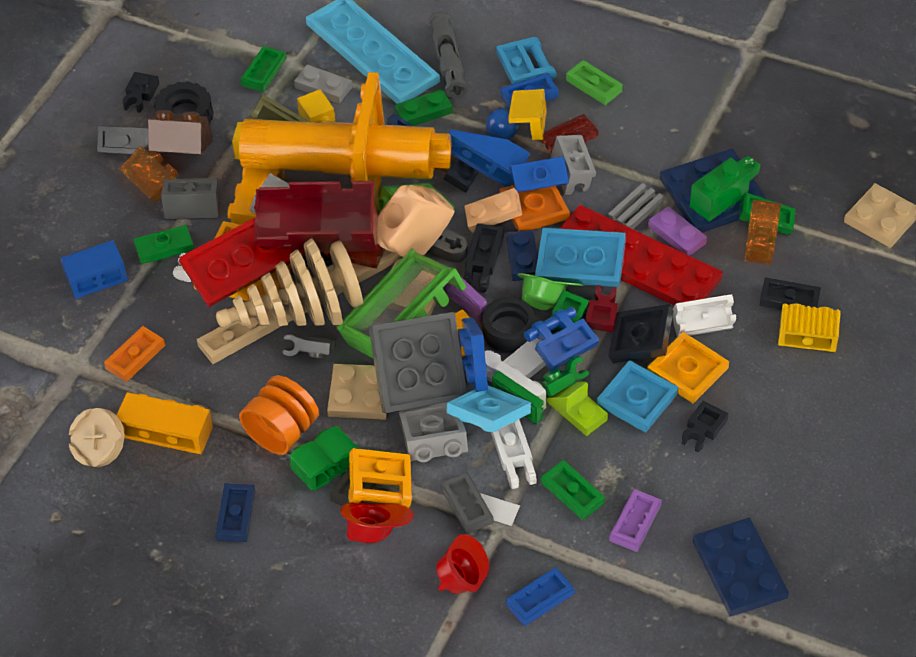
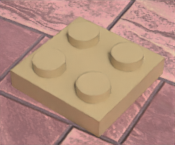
(882, 215)
(354, 393)

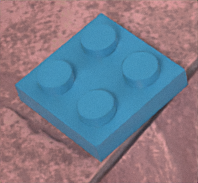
(637, 396)

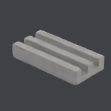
(632, 204)

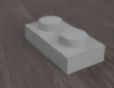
(332, 85)

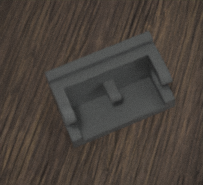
(190, 198)

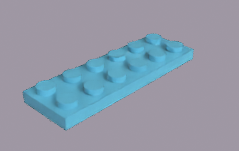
(373, 49)

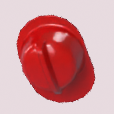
(374, 521)
(463, 566)

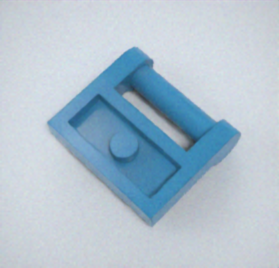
(517, 62)

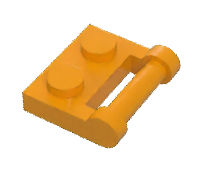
(380, 468)

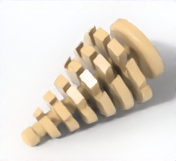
(306, 289)

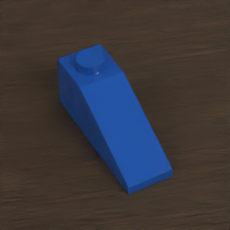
(488, 154)

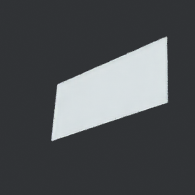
(501, 510)

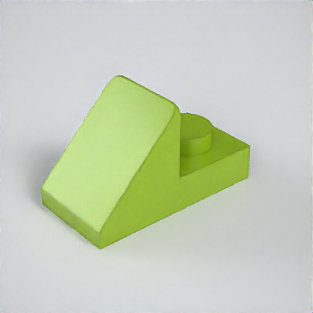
(578, 408)

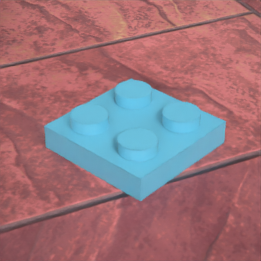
(489, 408)

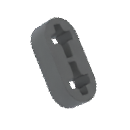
(450, 240)

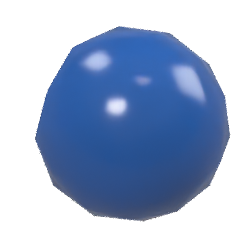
(498, 124)

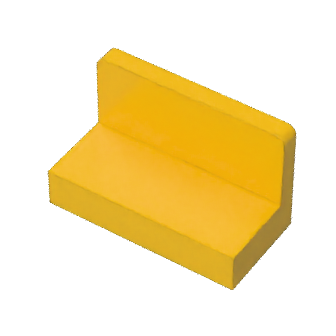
(529, 107)

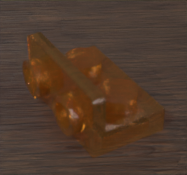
(148, 172)

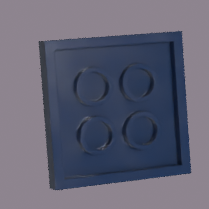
(679, 184)

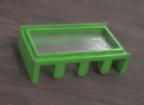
(399, 297)

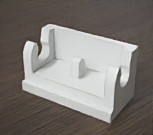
(704, 315)

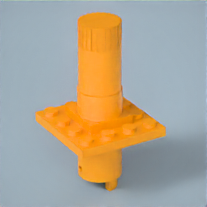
(357, 149)

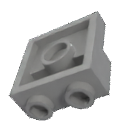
(432, 432)

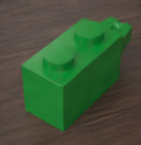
(723, 187)

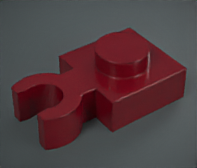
(602, 311)

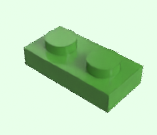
(594, 82)

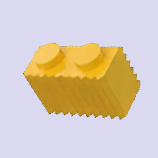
(809, 327)

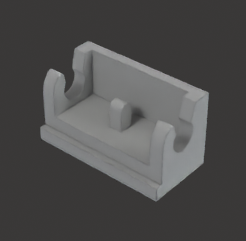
(577, 161)

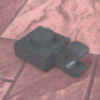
(316, 346)

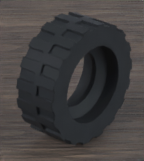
(185, 93)

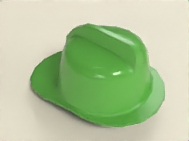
(541, 292)

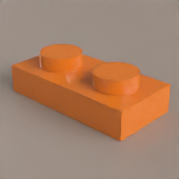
(134, 354)

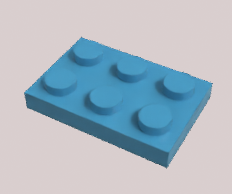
(581, 256)

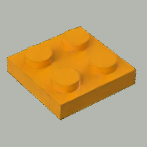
(689, 367)

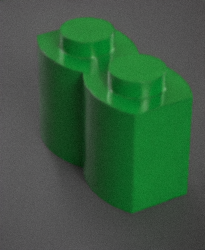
(323, 458)

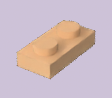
(493, 209)

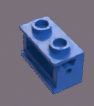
(94, 269)

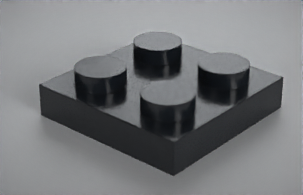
(641, 333)

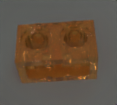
(762, 232)

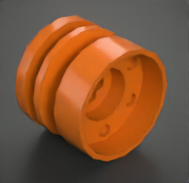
(279, 414)

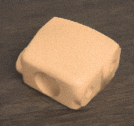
(413, 219)

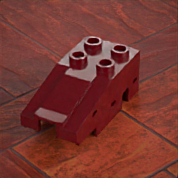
(317, 211)

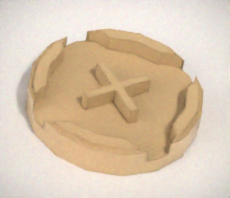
(96, 437)

